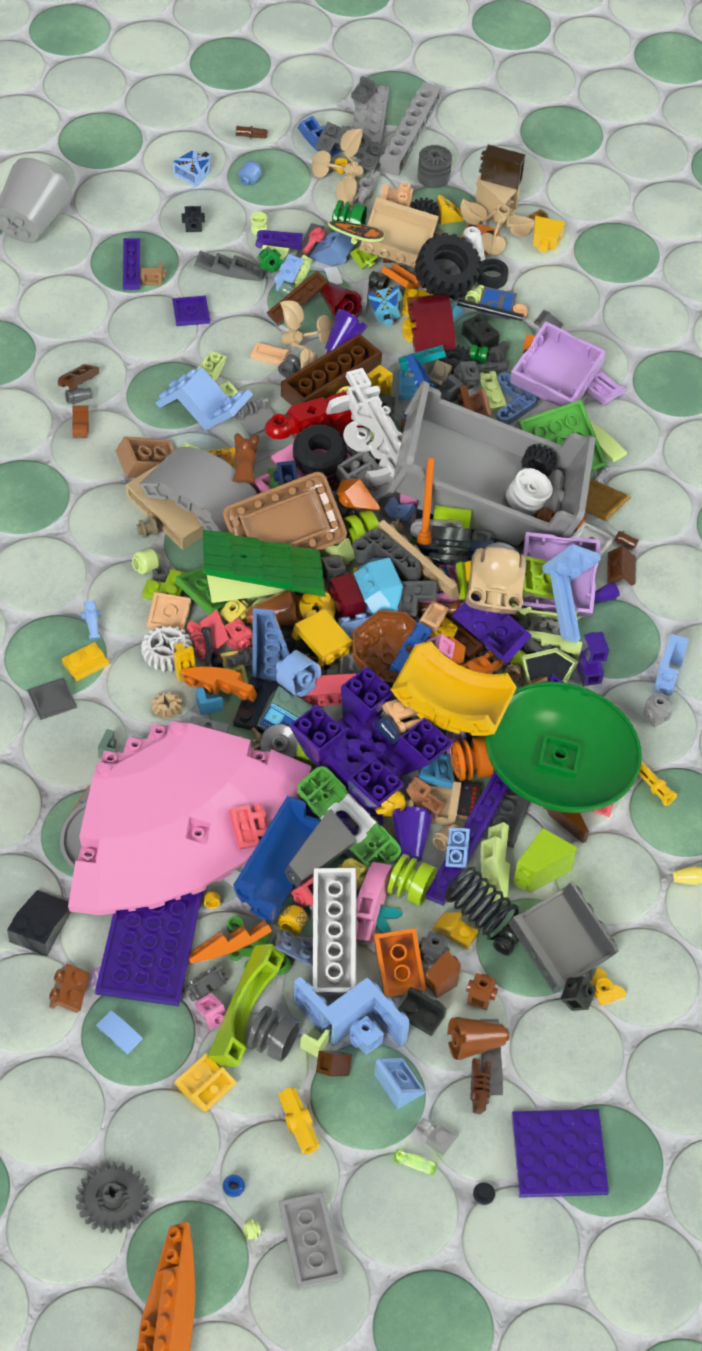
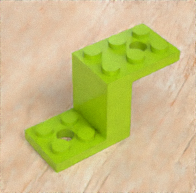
(533, 585)

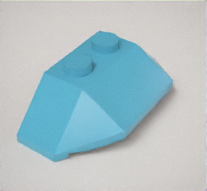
(379, 584)

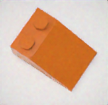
(399, 962)

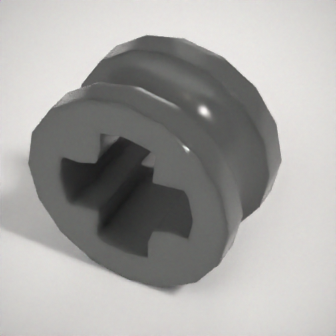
(161, 568)

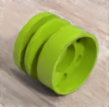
(408, 878)

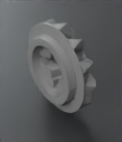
(541, 626)

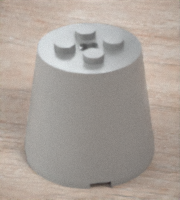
(32, 199)

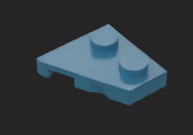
(406, 386)
(438, 772)

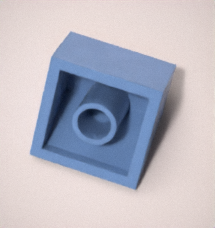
(333, 249)

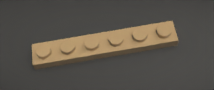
(434, 573)

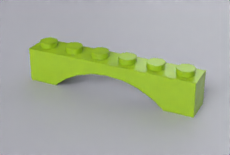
(230, 1040)

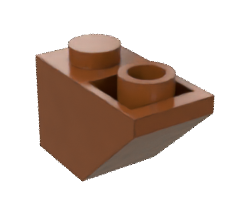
(443, 974)

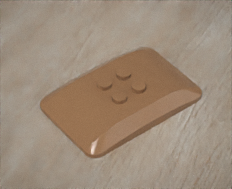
(292, 514)

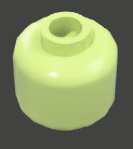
(145, 561)

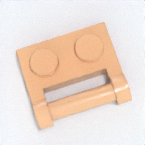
(397, 711)

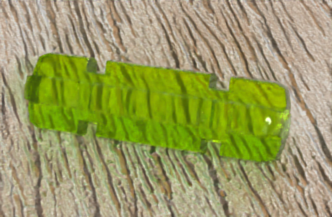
(415, 1162)

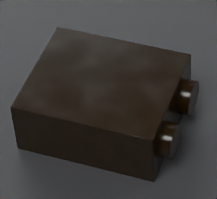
(502, 166)

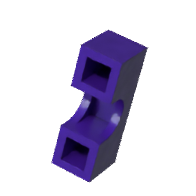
(592, 653)

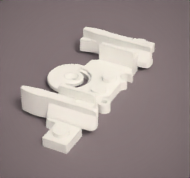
(367, 412)

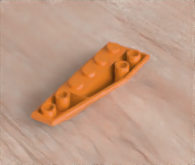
(171, 1300)

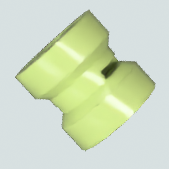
(258, 222)

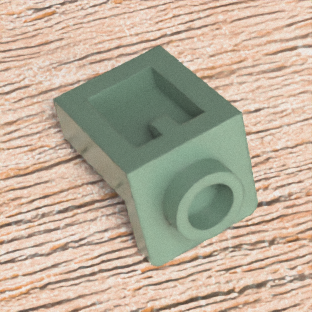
(107, 743)

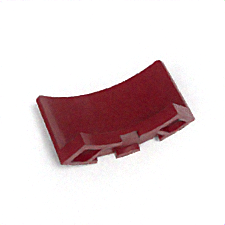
(432, 322)

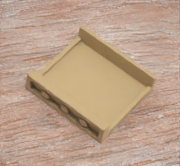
(404, 231)

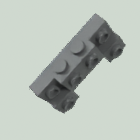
(368, 150)

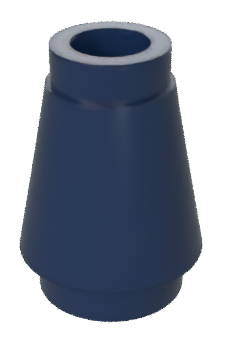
(388, 729)

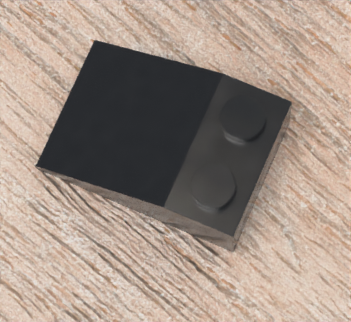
(39, 922)

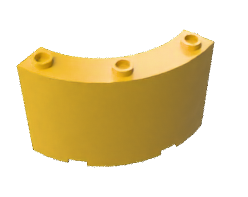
(451, 694)

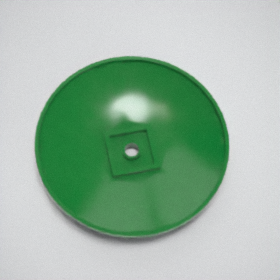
(569, 720)

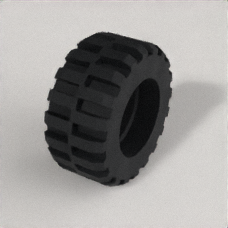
(452, 249)

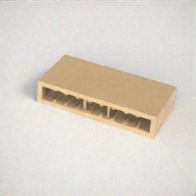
(169, 517)

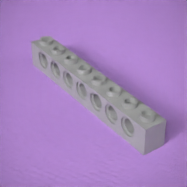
(410, 129)

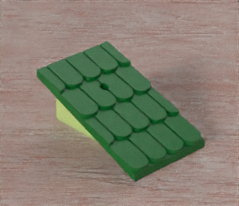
(253, 568)

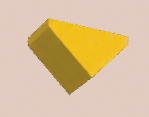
(448, 211)

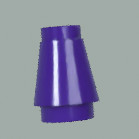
(606, 593)

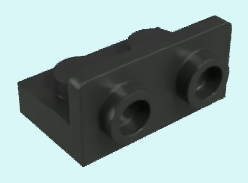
(423, 1011)

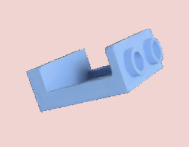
(673, 655)

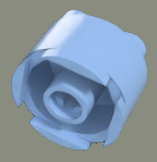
(298, 673)

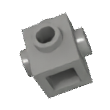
(658, 709)

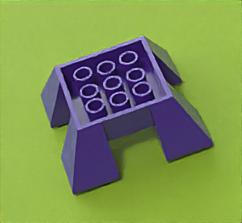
(357, 751)

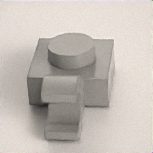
(438, 1138)

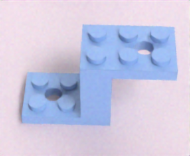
(203, 398)
(360, 1001)

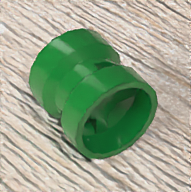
(482, 356)

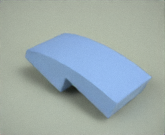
(457, 847)
(119, 1032)

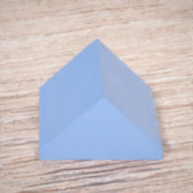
(398, 1081)

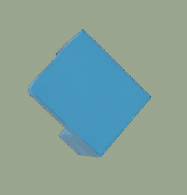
(209, 703)

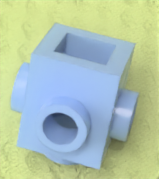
(366, 1035)

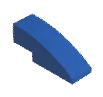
(311, 132)

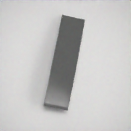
(223, 265)

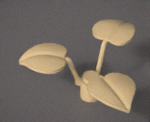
(321, 161)
(493, 244)
(293, 317)

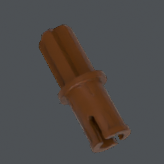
(251, 132)

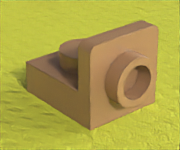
(153, 276)

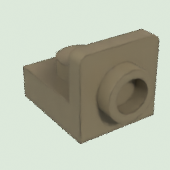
(440, 373)

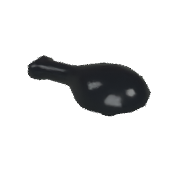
(212, 657)

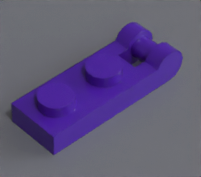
(279, 239)

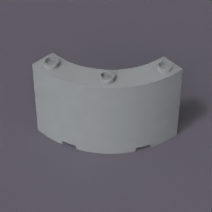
(198, 484)

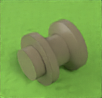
(148, 527)

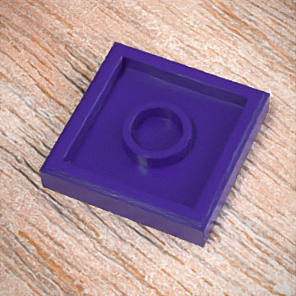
(191, 310)

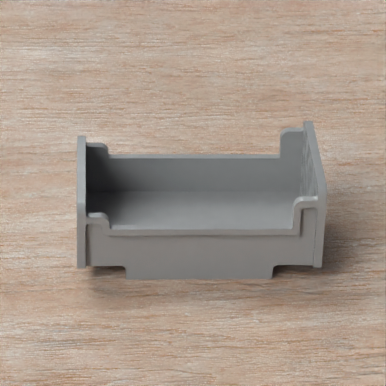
(477, 464)

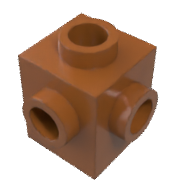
(481, 991)

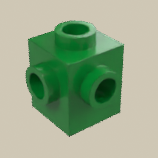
(267, 255)

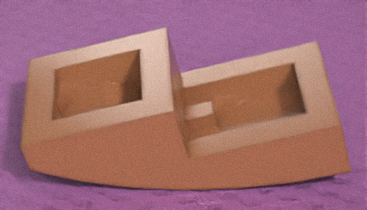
(420, 795)

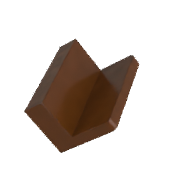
(621, 565)

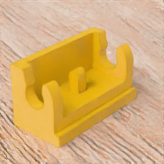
(382, 378)

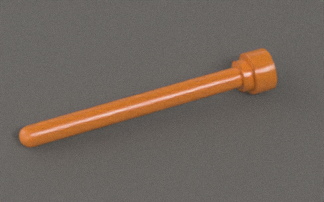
(424, 535)

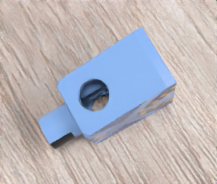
(192, 167)

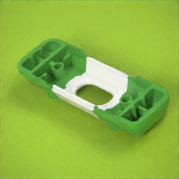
(324, 792)

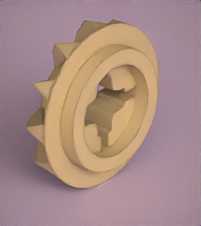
(160, 709)

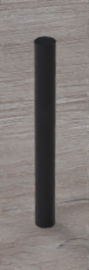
(471, 305)

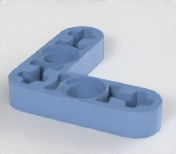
(519, 400)

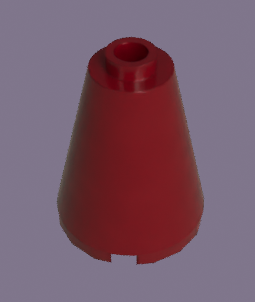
(341, 297)

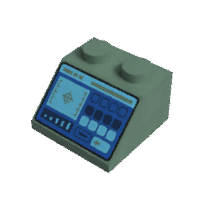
(282, 709)

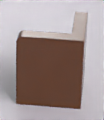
(333, 1063)

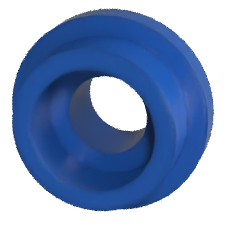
(233, 1179)

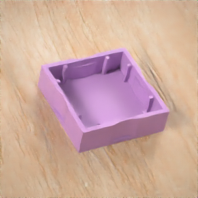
(557, 366)
(583, 587)

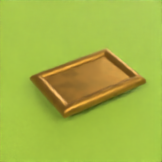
(604, 500)

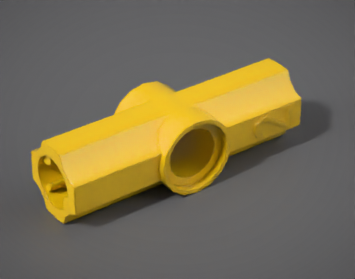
(298, 1120)

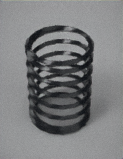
(457, 897)

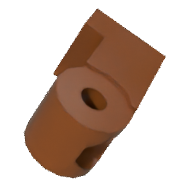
(80, 423)

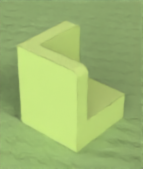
(315, 1041)

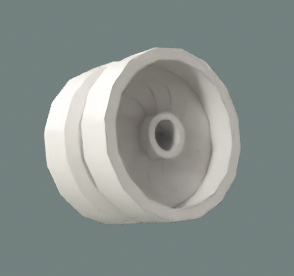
(529, 491)

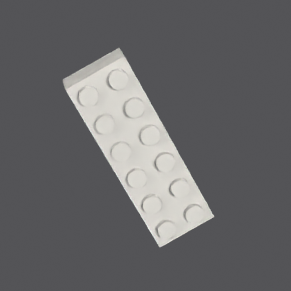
(334, 931)

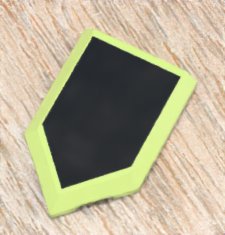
(547, 663)

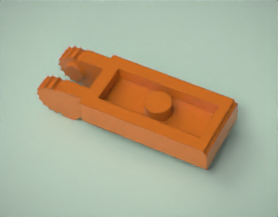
(483, 665)

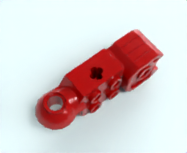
(305, 415)

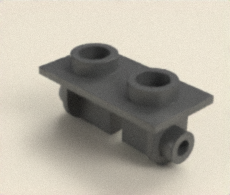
(213, 978)

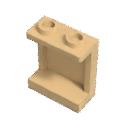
(449, 797)

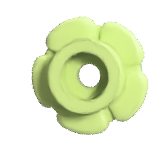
(251, 1229)

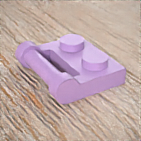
(602, 388)

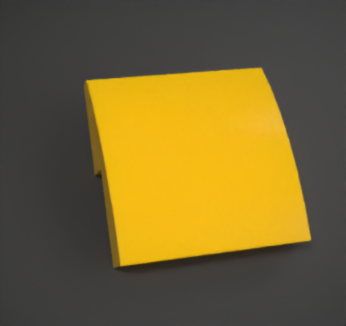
(205, 1083)

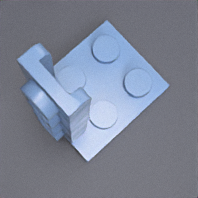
(562, 570)

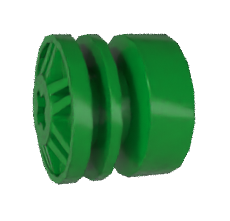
(345, 214)

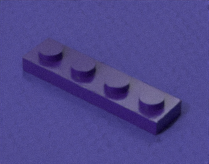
(131, 263)

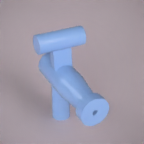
(91, 616)

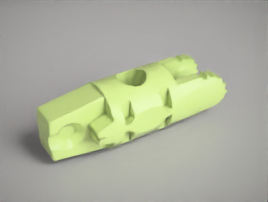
(303, 271)

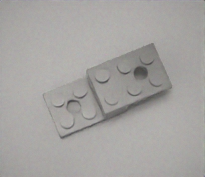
(356, 468)

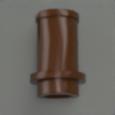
(626, 540)

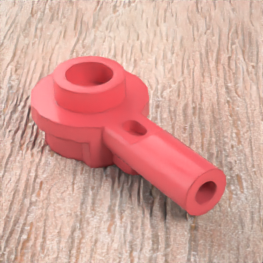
(316, 235)

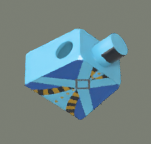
(386, 304)

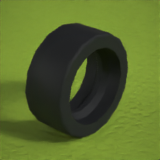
(493, 265)

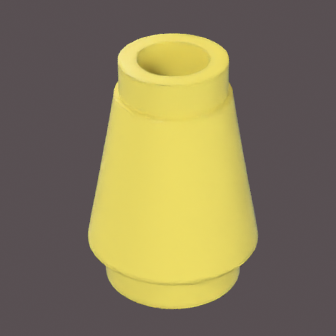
(689, 875)

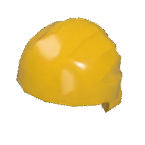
(396, 801)

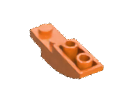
(216, 679)

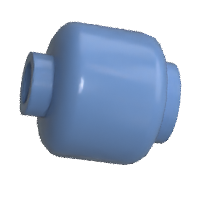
(250, 173)

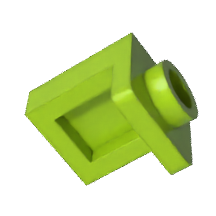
(363, 259)

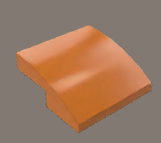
(401, 276)

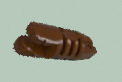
(480, 1086)

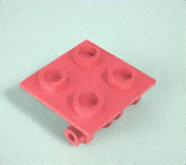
(218, 633)

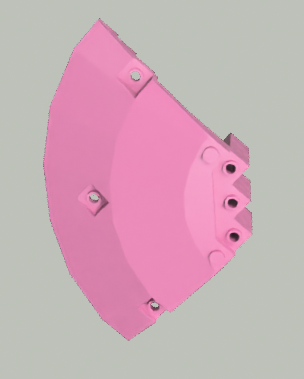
(154, 803)

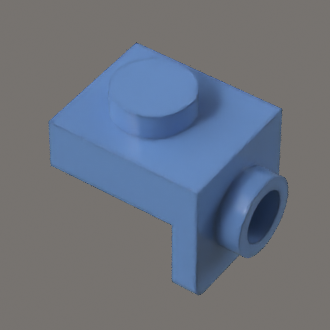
(399, 511)

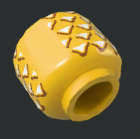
(293, 919)

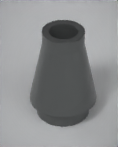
(498, 352)
(78, 395)

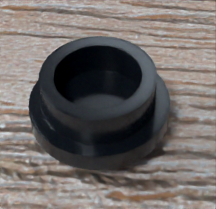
(484, 1193)

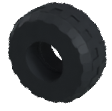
(319, 438)

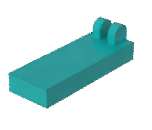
(423, 357)

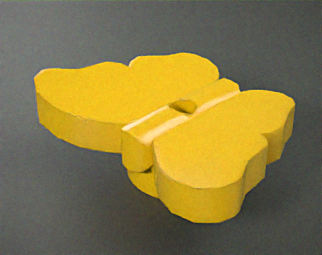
(611, 991)

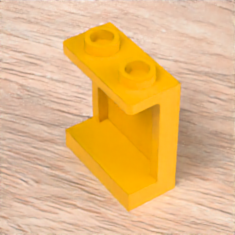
(323, 637)

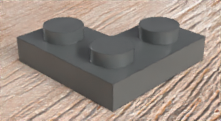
(416, 591)

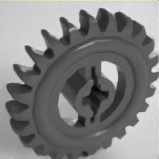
(110, 1180)

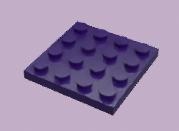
(559, 1153)

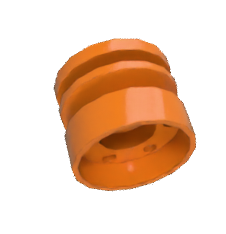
(470, 759)

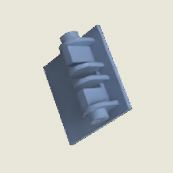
(294, 947)

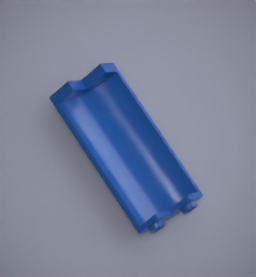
(263, 878)

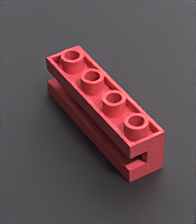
(327, 690)

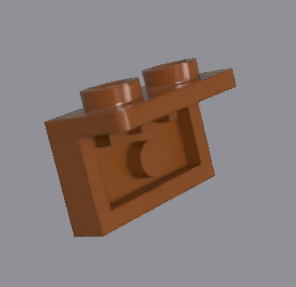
(69, 988)

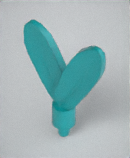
(387, 913)

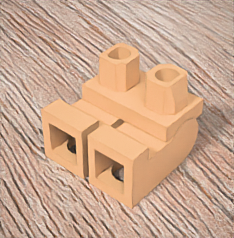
(401, 196)

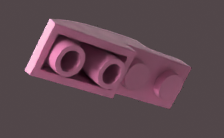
(370, 899)

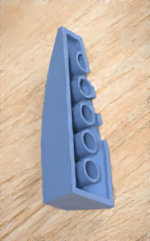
(268, 644)

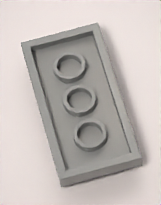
(310, 1241)

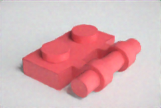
(244, 826)

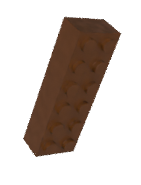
(329, 372)

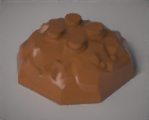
(379, 641)

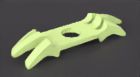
(528, 612)

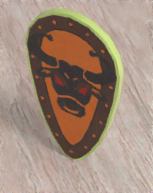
(358, 231)

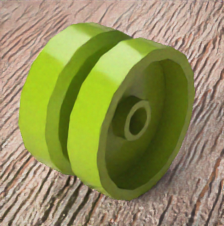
(360, 525)

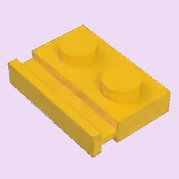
(85, 661)

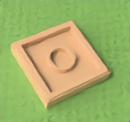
(168, 610)

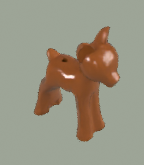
(245, 458)

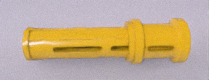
(657, 785)

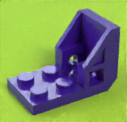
(493, 629)

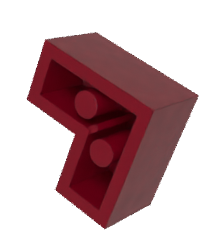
(346, 596)

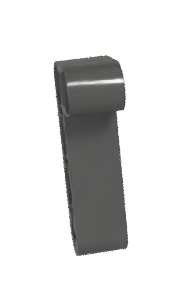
(379, 544)

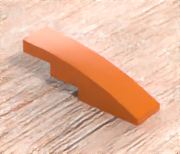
(221, 945)

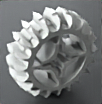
(164, 639)

